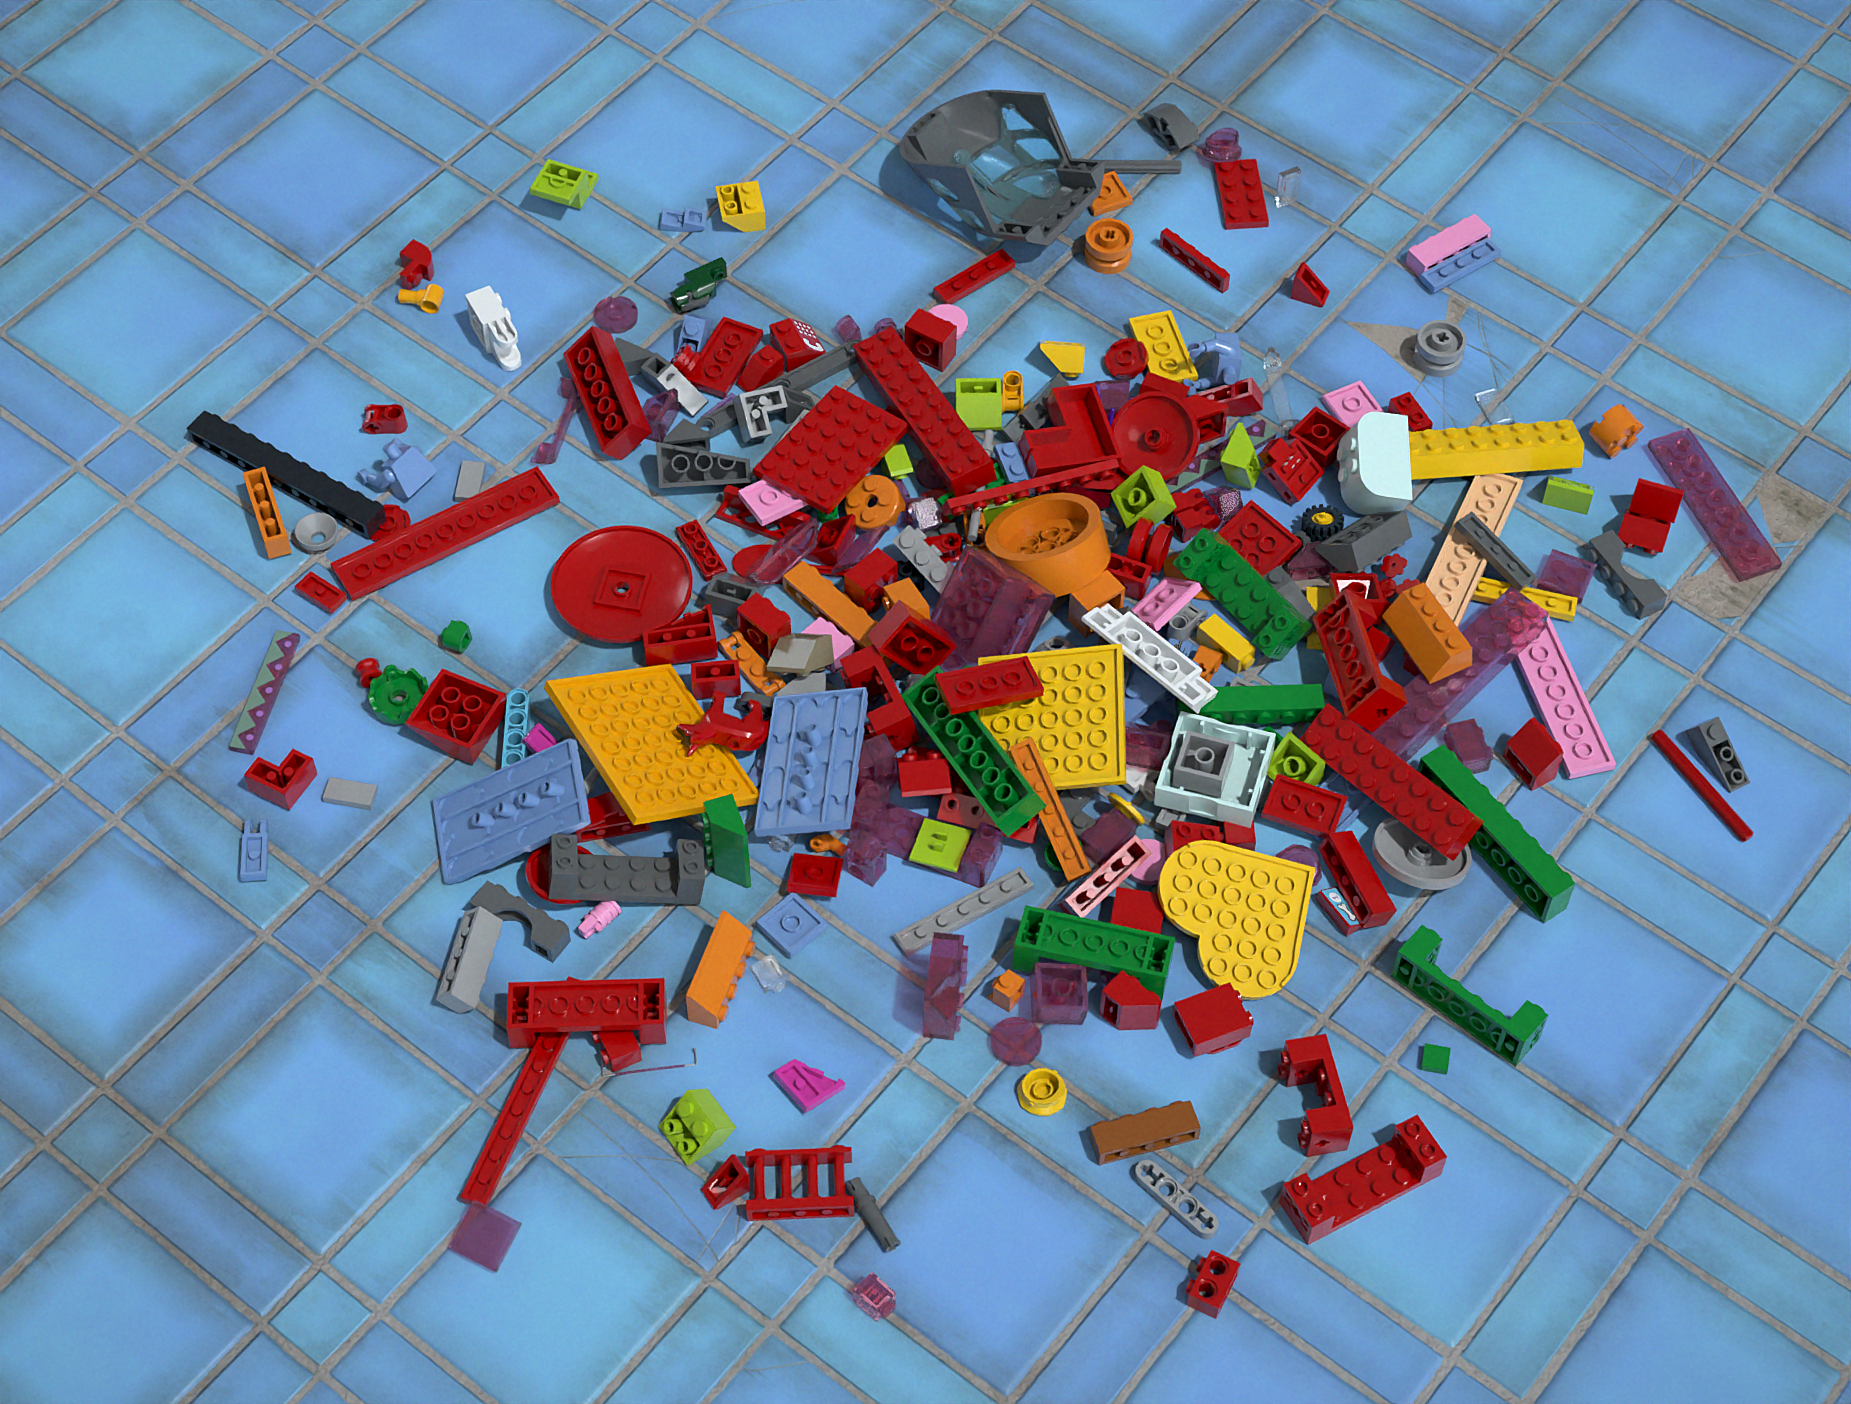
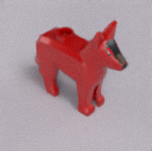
(725, 728)

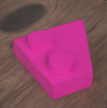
(806, 1084)

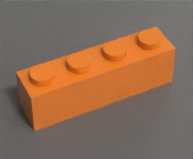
(267, 512)

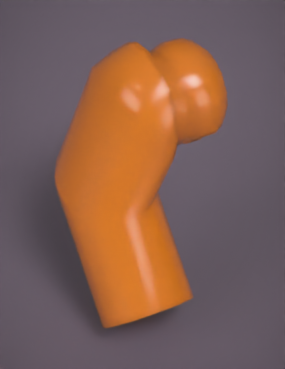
(827, 842)

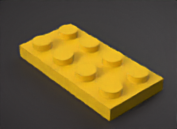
(1165, 346)

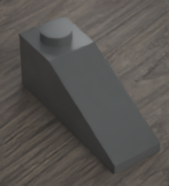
(1290, 591)

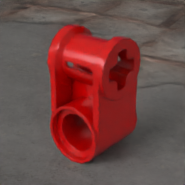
(385, 418)
(943, 544)

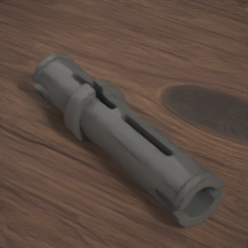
(867, 1205)

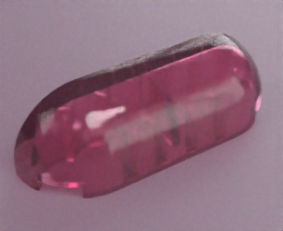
(785, 554)

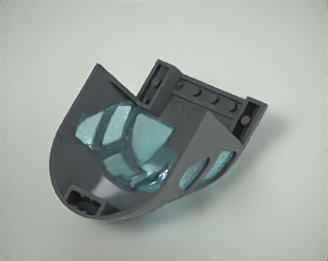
(1003, 165)

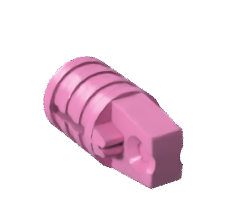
(599, 918)

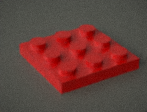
(1260, 538)

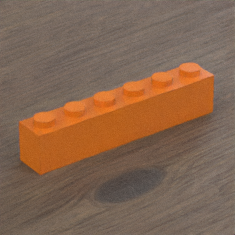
(825, 601)

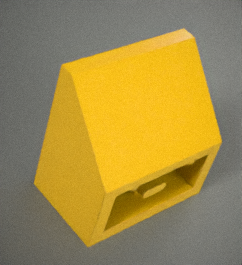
(742, 206)

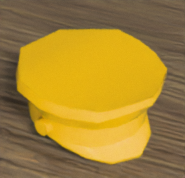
(1042, 1092)

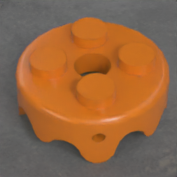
(884, 512)

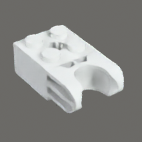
(494, 327)

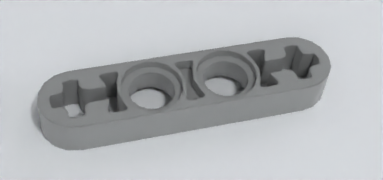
(1179, 1196)

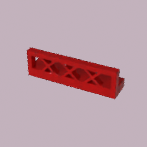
(732, 500)

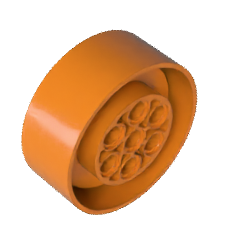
(1052, 540)

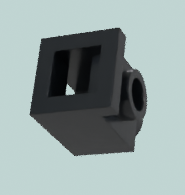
(908, 570)

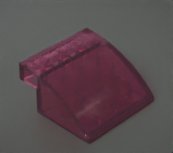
(990, 607)

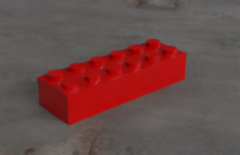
(607, 393)

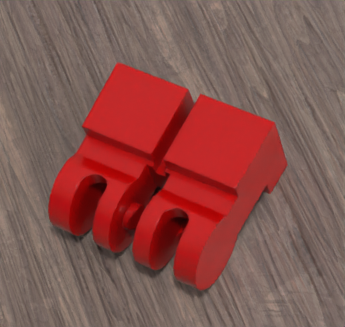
(1191, 514)

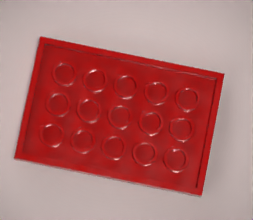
(831, 449)

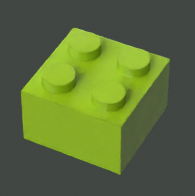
(1143, 496)

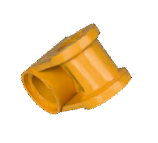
(1012, 392)

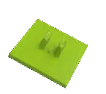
(940, 845)

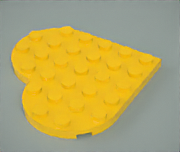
(1241, 909)

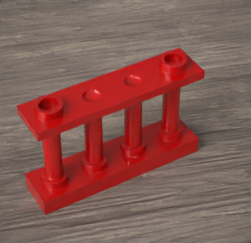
(799, 1208)

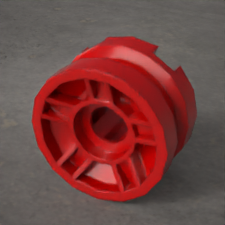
(685, 359)

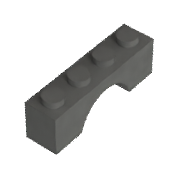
(1641, 595)
(547, 935)

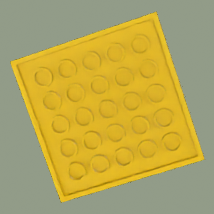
(1077, 718)

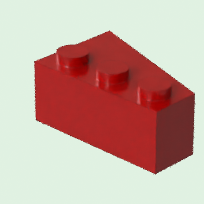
(681, 640)
(607, 820)

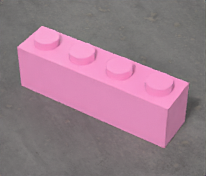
(1447, 244)

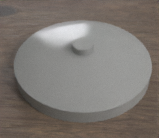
(1416, 861)

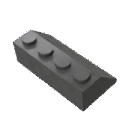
(1366, 540)

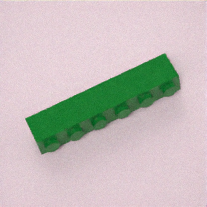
(1262, 704)

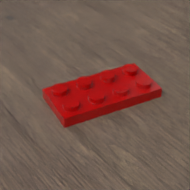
(1241, 194)
(724, 356)
(988, 685)

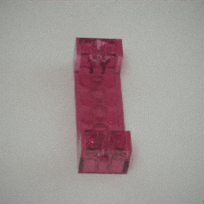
(901, 827)

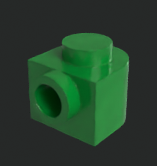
(456, 636)

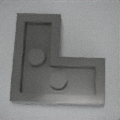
(1074, 801)

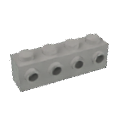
(924, 557)
(469, 960)

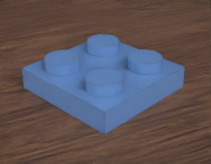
(792, 924)

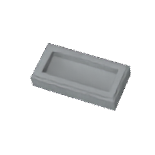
(470, 480)
(350, 793)

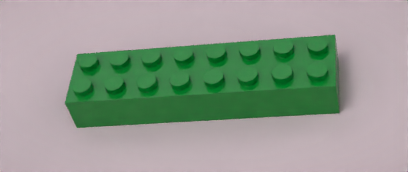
(975, 757)
(1501, 838)

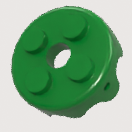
(392, 684)

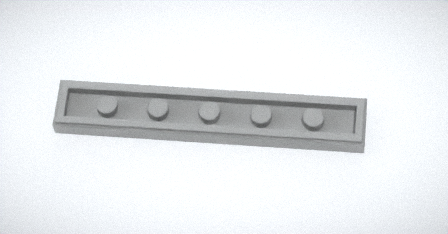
(964, 911)

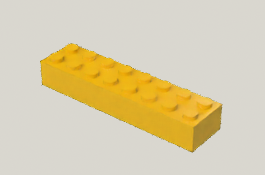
(1495, 449)

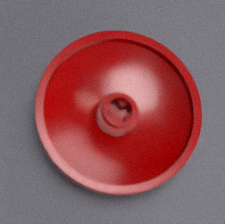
(1156, 433)

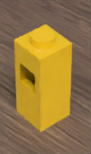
(1221, 637)

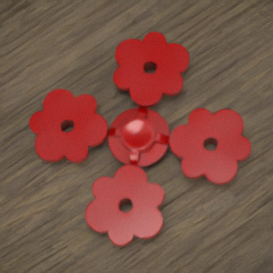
(1389, 586)

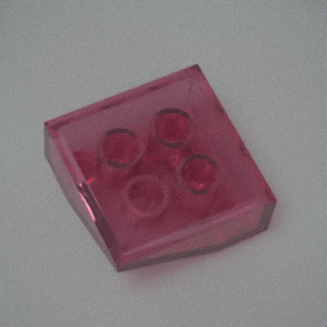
(944, 980)

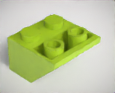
(979, 402)
(1240, 459)
(696, 1125)

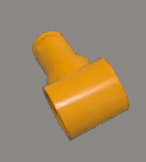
(428, 298)

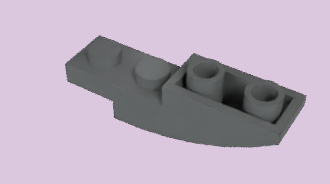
(1034, 413)

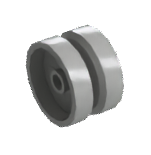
(1439, 348)

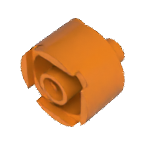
(1616, 430)

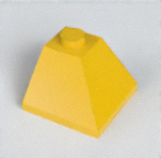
(1065, 356)

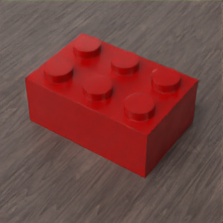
(911, 639)

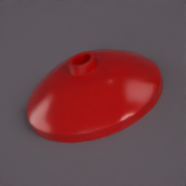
(537, 873)

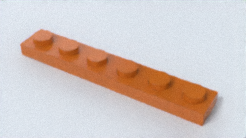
(1053, 815)

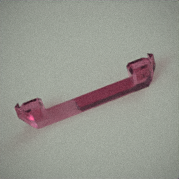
(547, 452)

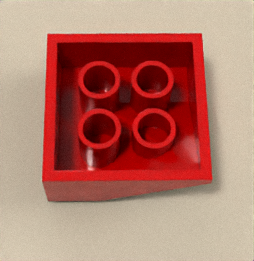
(458, 715)

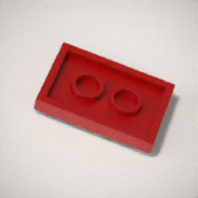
(1304, 806)

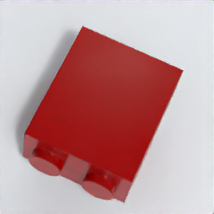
(1213, 1020)

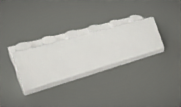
(1152, 655)

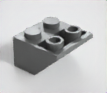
(730, 591)

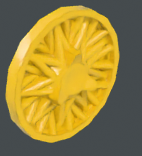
(1125, 808)

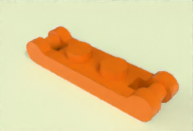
(751, 664)

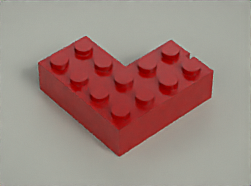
(1078, 436)

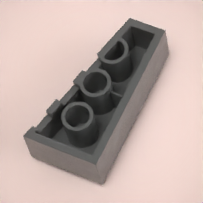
(694, 467)

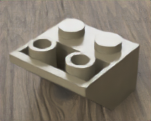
(801, 654)

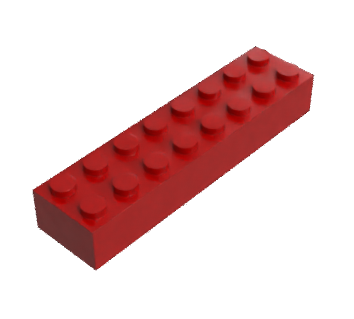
(1391, 782)

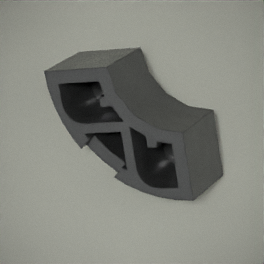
(1171, 125)

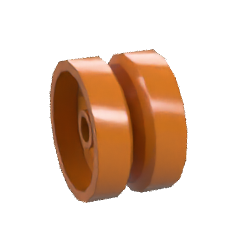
(1108, 246)

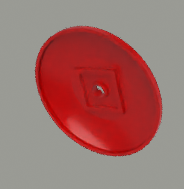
(617, 557)

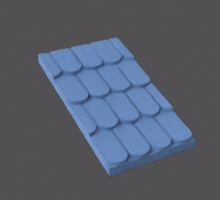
(811, 762)
(510, 811)

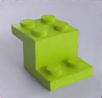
(564, 184)

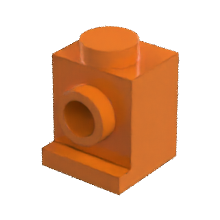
(1007, 990)

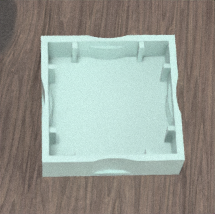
(1244, 781)

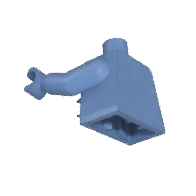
(1224, 363)
(403, 471)

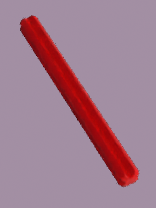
(1702, 785)

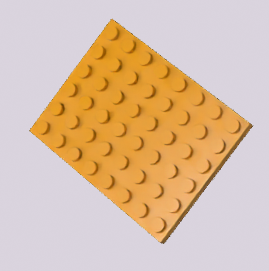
(631, 737)

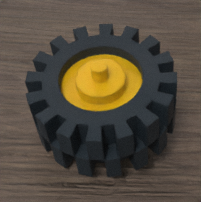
(1322, 522)

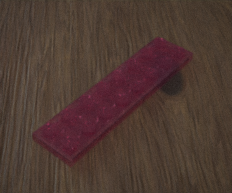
(1714, 505)

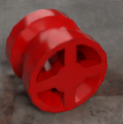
(368, 670)

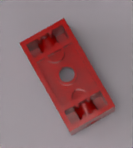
(868, 670)
(1311, 1061)

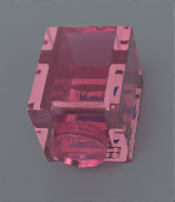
(875, 1297)

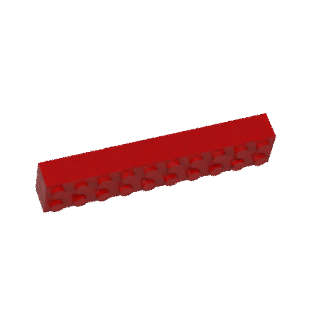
(931, 418)

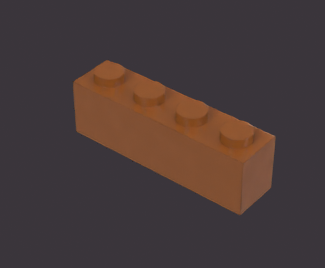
(1144, 1132)

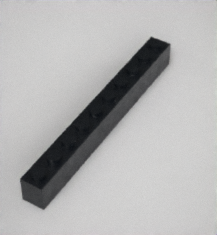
(287, 474)

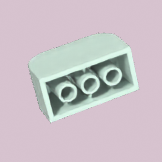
(1376, 464)

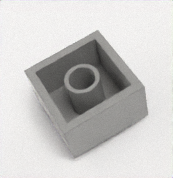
(1203, 763)

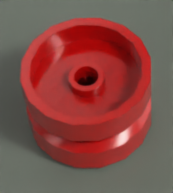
(1150, 544)

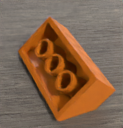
(1428, 634)
(719, 972)

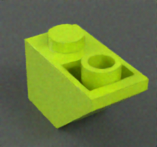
(896, 463)

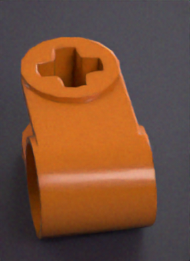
(1209, 661)

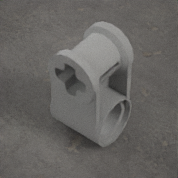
(1185, 622)

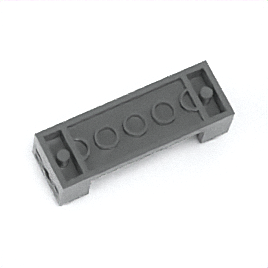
(625, 877)

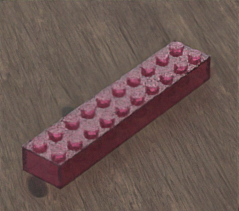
(1495, 641)

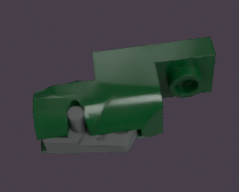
(699, 285)

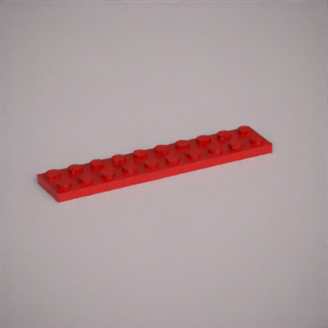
(444, 533)

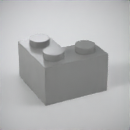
(753, 411)

